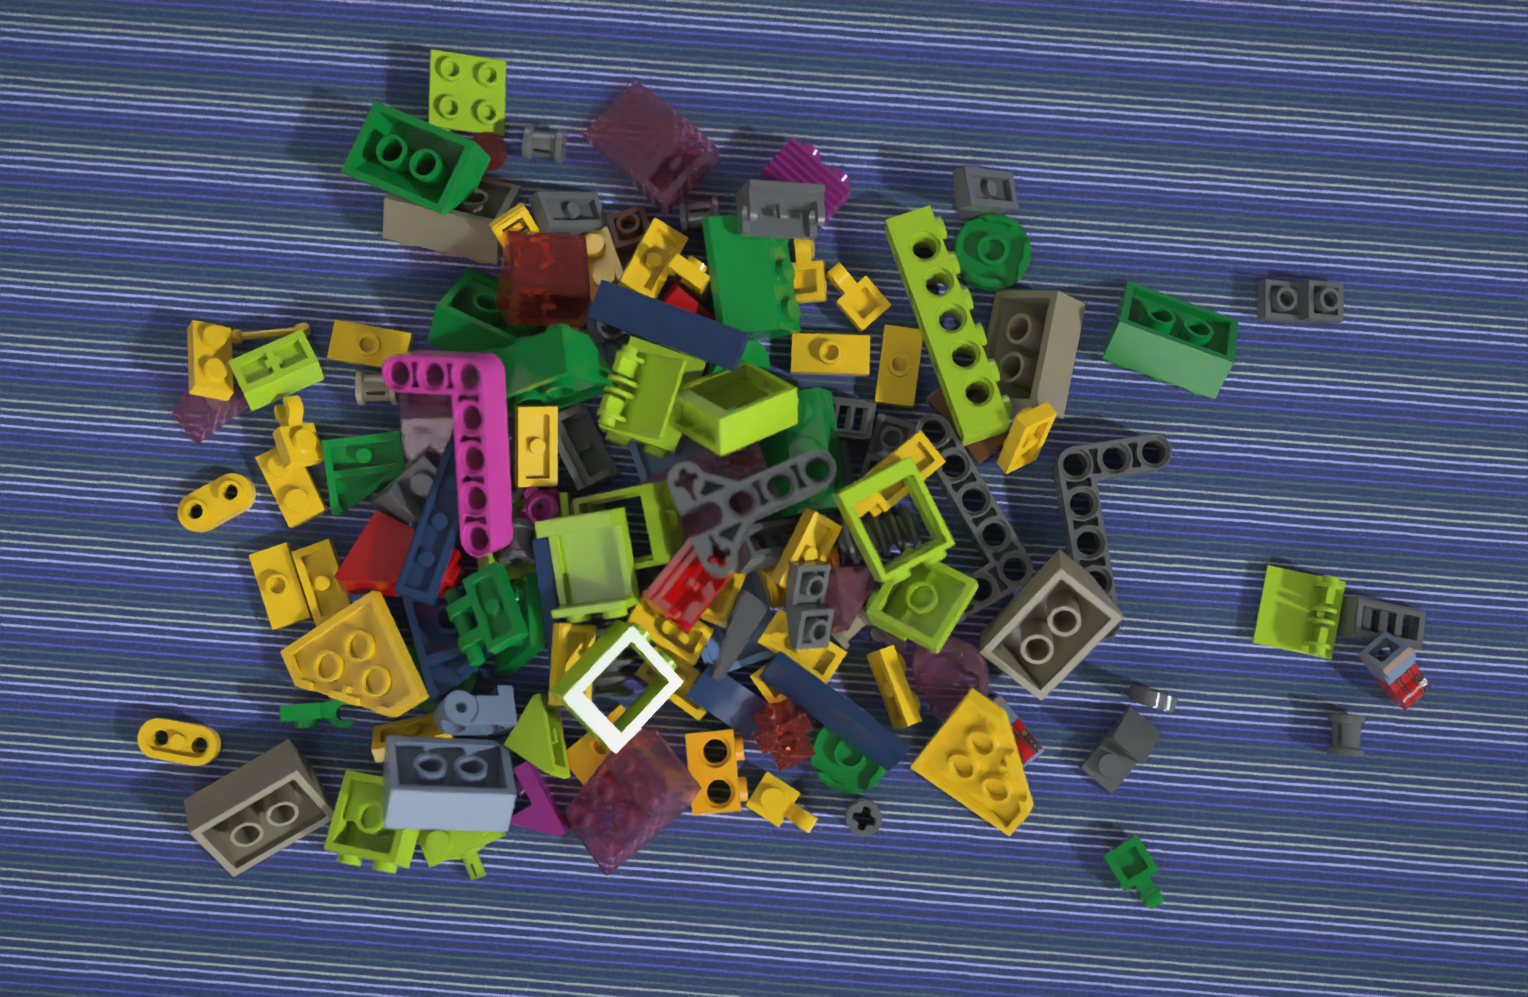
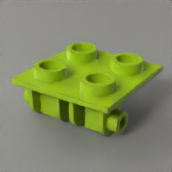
(466, 92)
(644, 392)
(1299, 612)

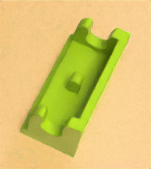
(276, 370)

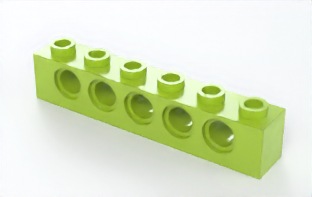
(924, 230)

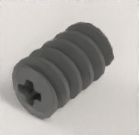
(882, 532)
(611, 679)

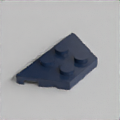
(437, 644)

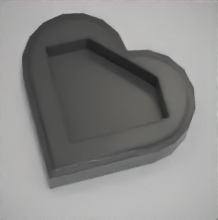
(1152, 698)

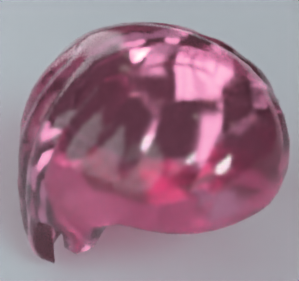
(949, 674)

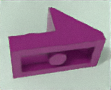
(544, 812)

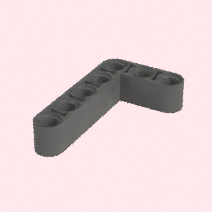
(1086, 485)
(975, 522)

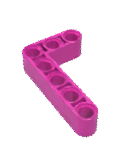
(470, 436)

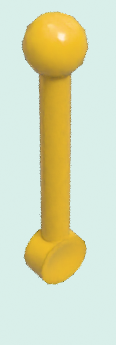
(238, 336)

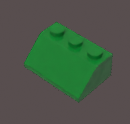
(415, 160)
(751, 280)
(471, 320)
(1171, 340)
(553, 369)
(814, 431)

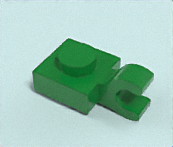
(307, 714)
(1132, 867)

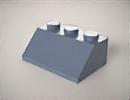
(447, 784)

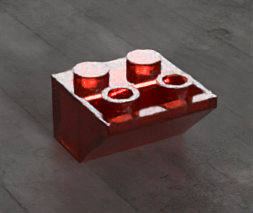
(544, 279)

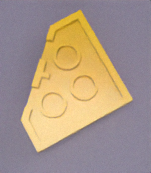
(358, 659)
(978, 763)

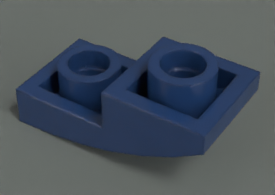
(726, 700)

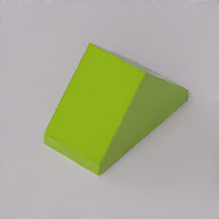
(541, 737)

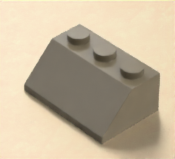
(460, 231)
(1034, 346)
(1049, 625)
(258, 808)

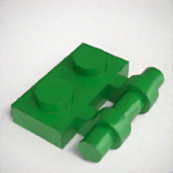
(495, 611)

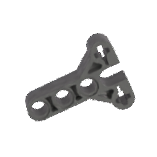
(718, 491)

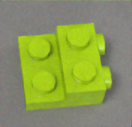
(923, 604)
(359, 828)

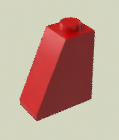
(379, 557)

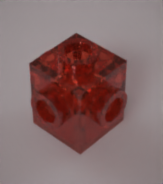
(784, 734)

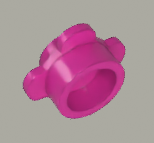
(532, 496)

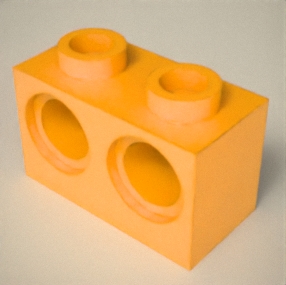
(706, 771)

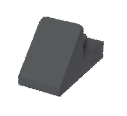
(983, 192)
(568, 212)
(408, 492)
(1120, 750)

